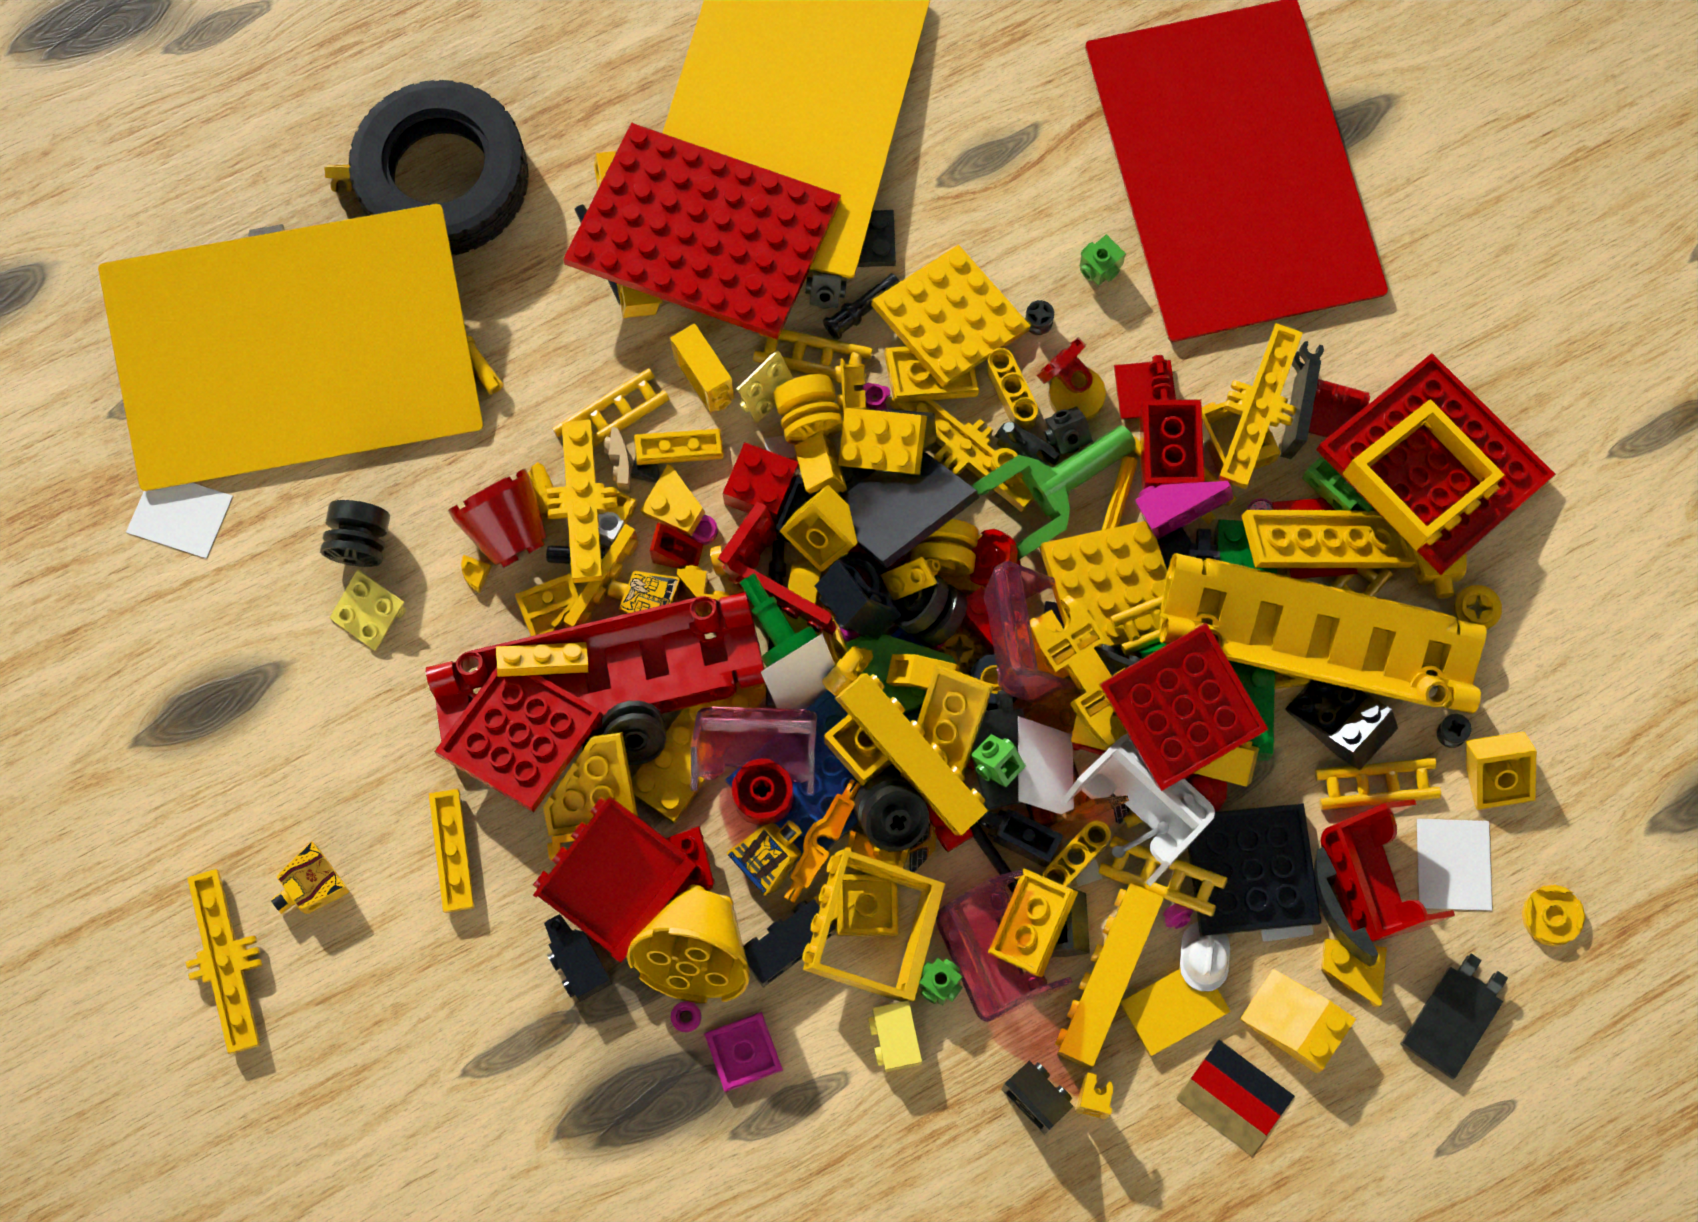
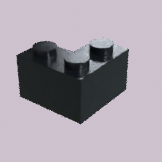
(856, 603)

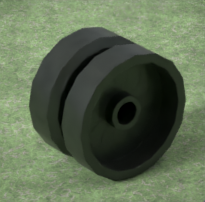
(932, 612)
(891, 812)

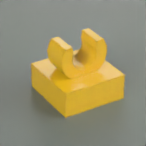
(338, 173)

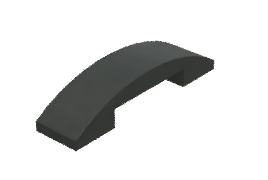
(1356, 942)

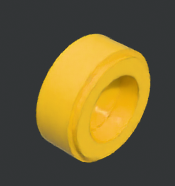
(1001, 457)
(717, 565)

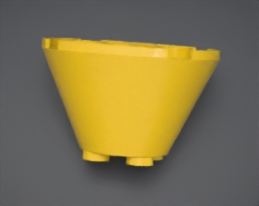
(692, 949)

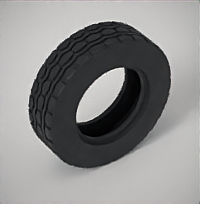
(443, 109)

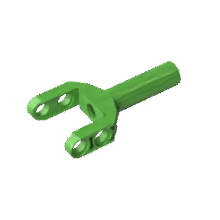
(1052, 485)

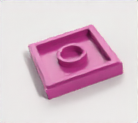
(743, 1052)

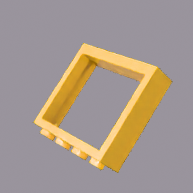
(1392, 507)
(919, 936)

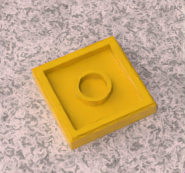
(873, 908)

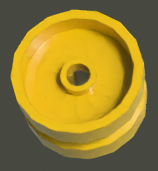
(951, 547)

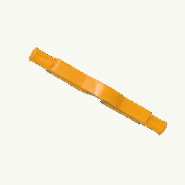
(814, 855)

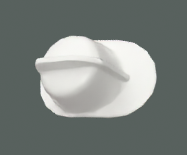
(1204, 959)

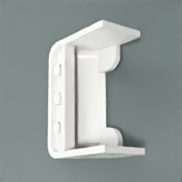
(1180, 805)

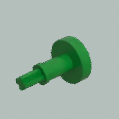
(774, 622)

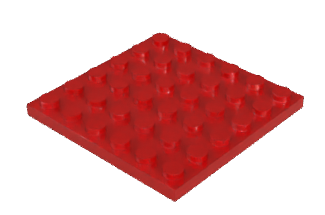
(1426, 472)

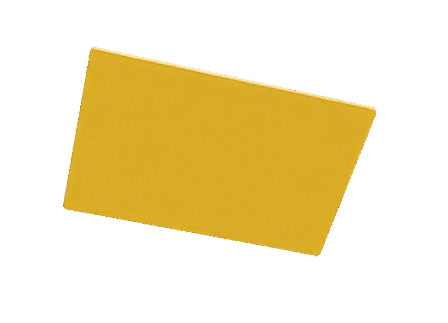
(803, 95)
(290, 347)

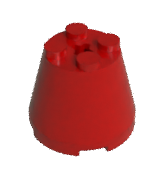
(503, 519)

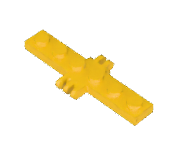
(1260, 405)
(968, 448)
(581, 501)
(224, 961)

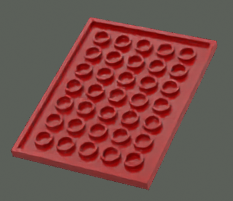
(703, 230)

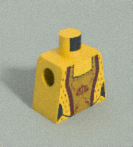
(309, 882)

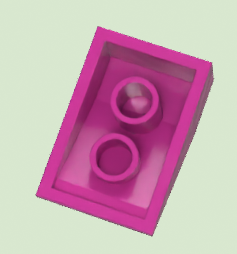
(1180, 504)

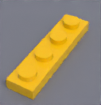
(596, 591)
(451, 851)

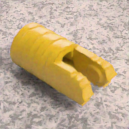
(541, 482)
(847, 669)

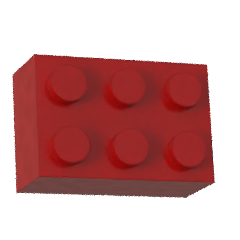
(1171, 442)

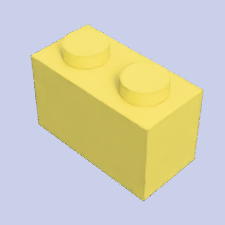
(896, 1036)

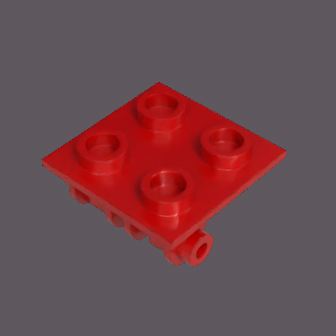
(1143, 382)
(1334, 407)
(692, 844)

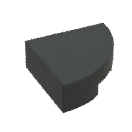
(646, 472)

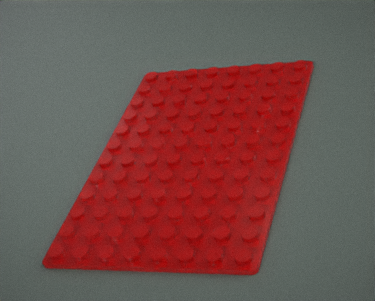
(1234, 170)

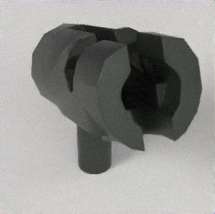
(1025, 443)

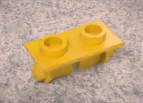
(849, 376)
(911, 577)

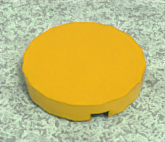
(1088, 402)
(1553, 915)

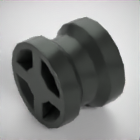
(1040, 310)
(1449, 735)

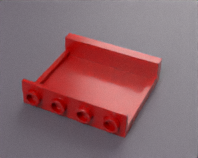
(614, 876)

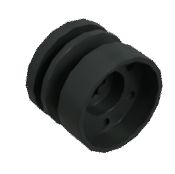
(355, 533)

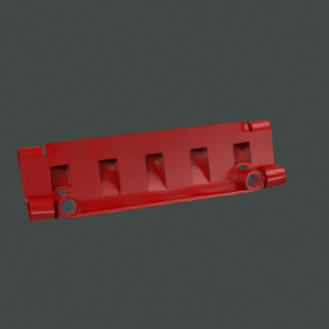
(632, 657)

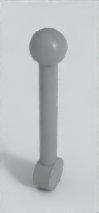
(1119, 851)

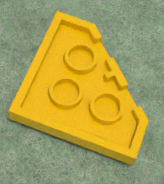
(597, 773)

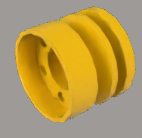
(808, 407)

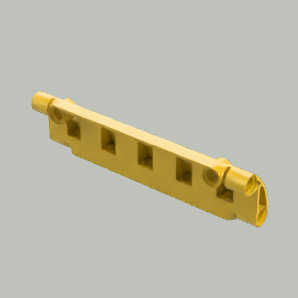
(1325, 632)

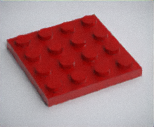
(1183, 706)
(519, 736)

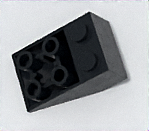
(1344, 720)

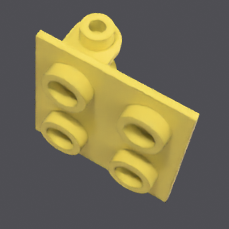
(760, 385)
(367, 610)

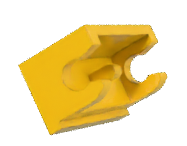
(819, 464)
(862, 845)
(1094, 1102)

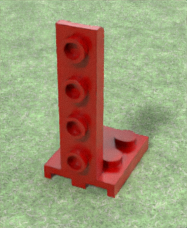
(743, 555)

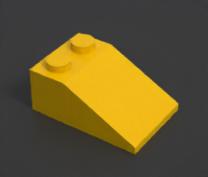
(1297, 1020)

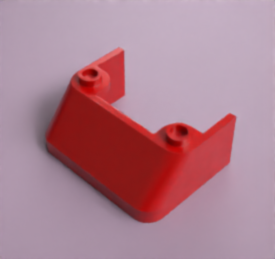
(1365, 877)

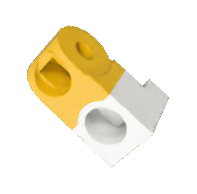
(615, 518)

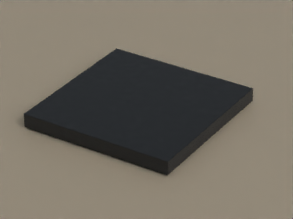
(903, 509)
(1266, 869)

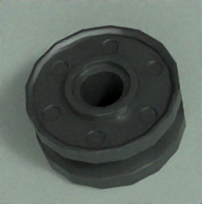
(641, 729)

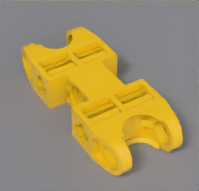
(1080, 663)

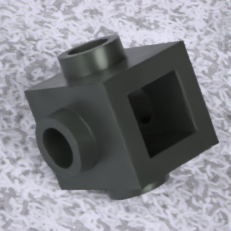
(825, 289)
(1068, 430)

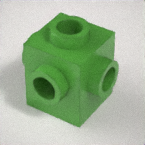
(1101, 260)
(998, 760)
(940, 993)

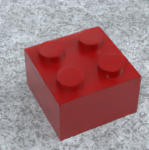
(760, 478)

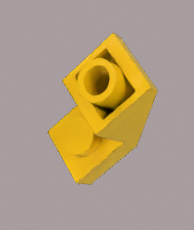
(696, 582)
(914, 670)

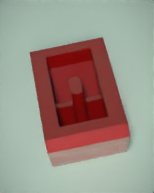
(674, 548)

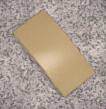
(616, 449)

